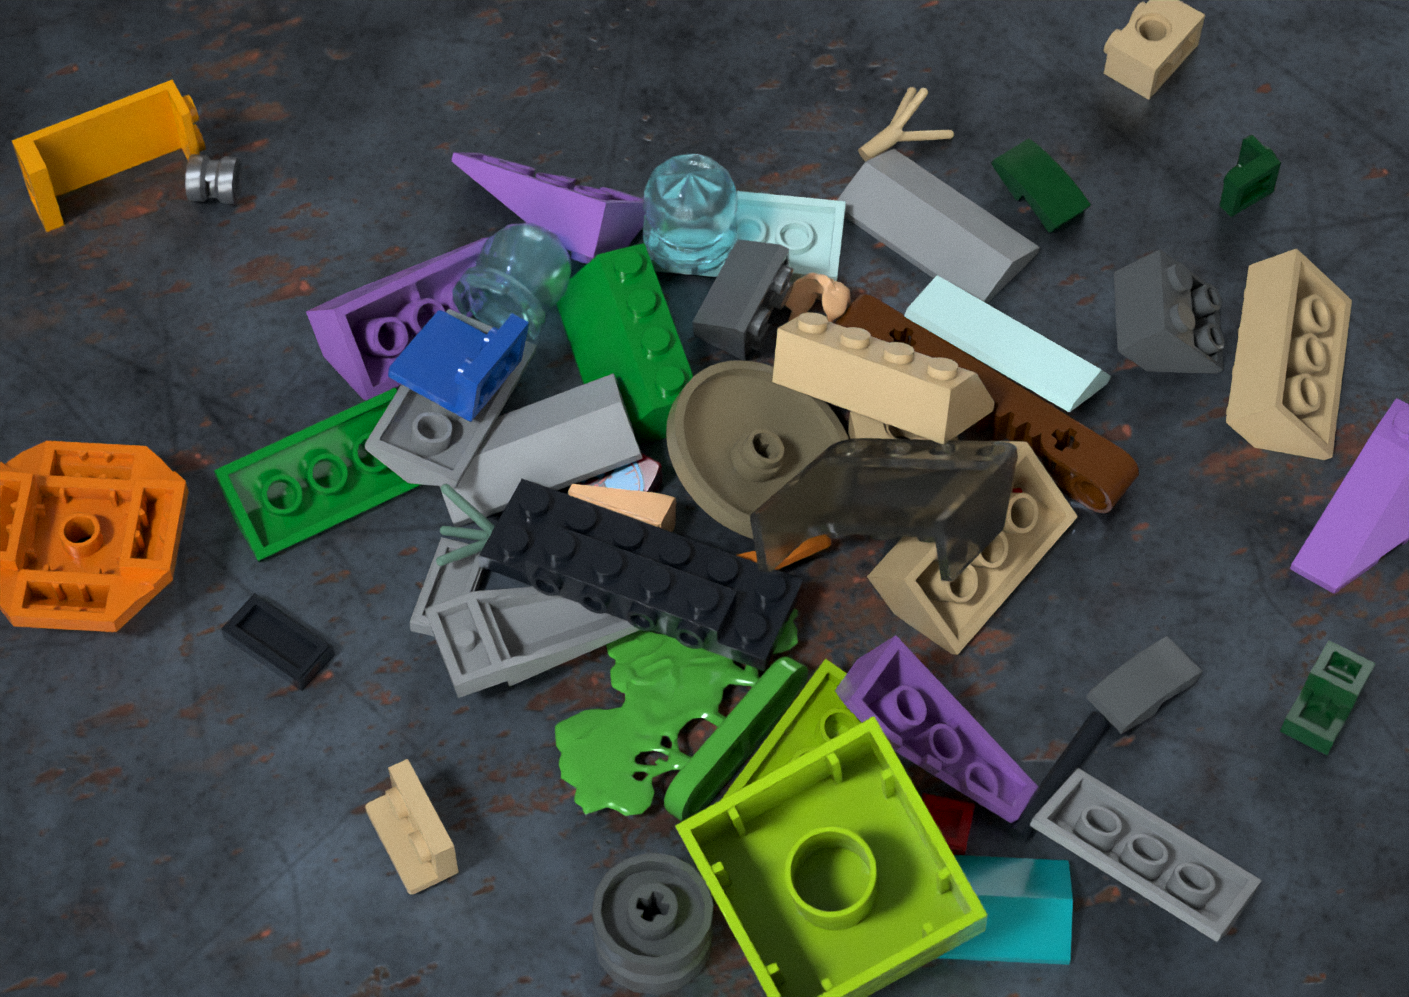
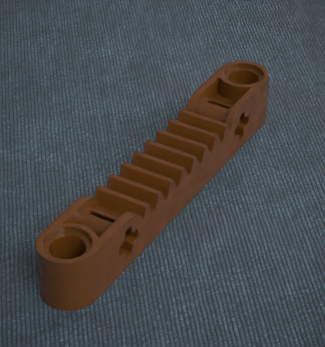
(1085, 470)

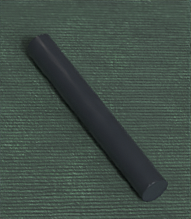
(1059, 773)

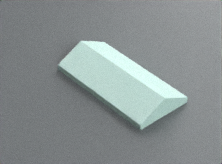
(1006, 344)

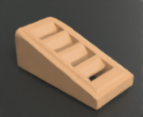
(643, 506)

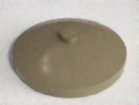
(744, 438)

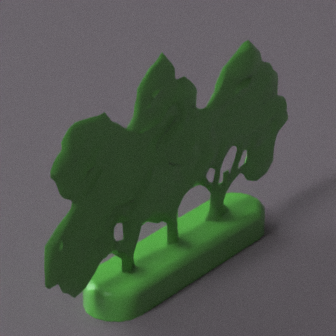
(664, 691)

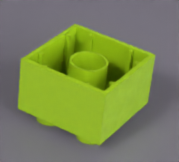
(834, 871)

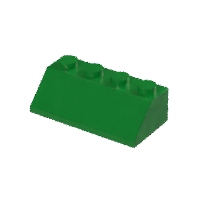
(624, 328)

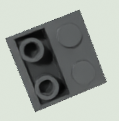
(744, 296)
(1167, 317)

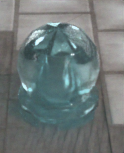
(690, 213)
(516, 272)

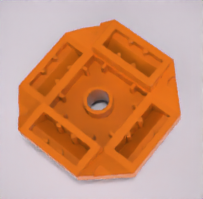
(79, 491)

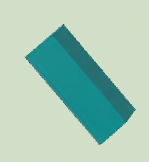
(1026, 910)

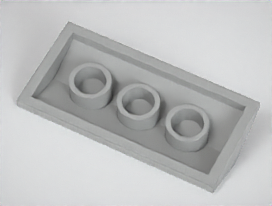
(935, 226)
(428, 441)
(550, 445)
(1147, 854)

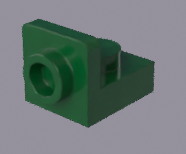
(1251, 177)

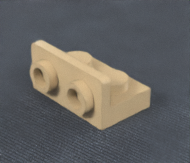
(412, 831)

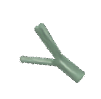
(465, 533)

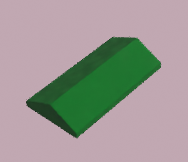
(310, 480)

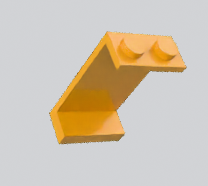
(105, 144)

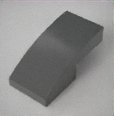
(1143, 683)

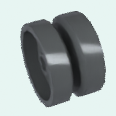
(652, 923)

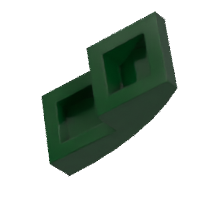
(1042, 182)
(1327, 697)

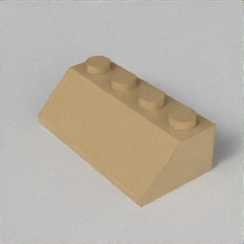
(1289, 358)
(878, 378)
(958, 609)

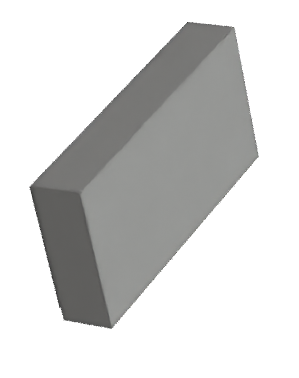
(446, 583)

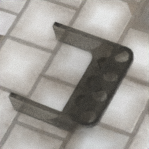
(891, 490)

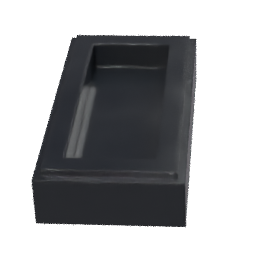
(278, 641)

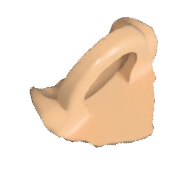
(805, 290)

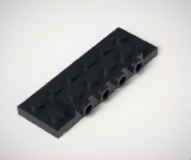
(641, 574)

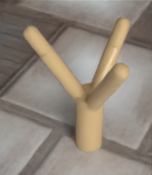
(894, 133)

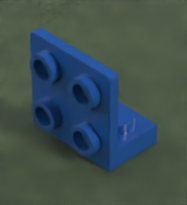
(460, 363)

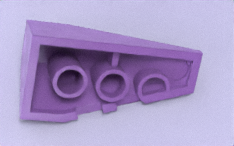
(581, 216)
(375, 323)
(1367, 510)
(934, 728)

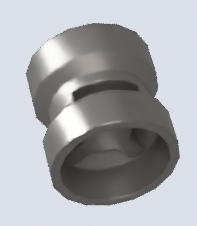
(213, 179)

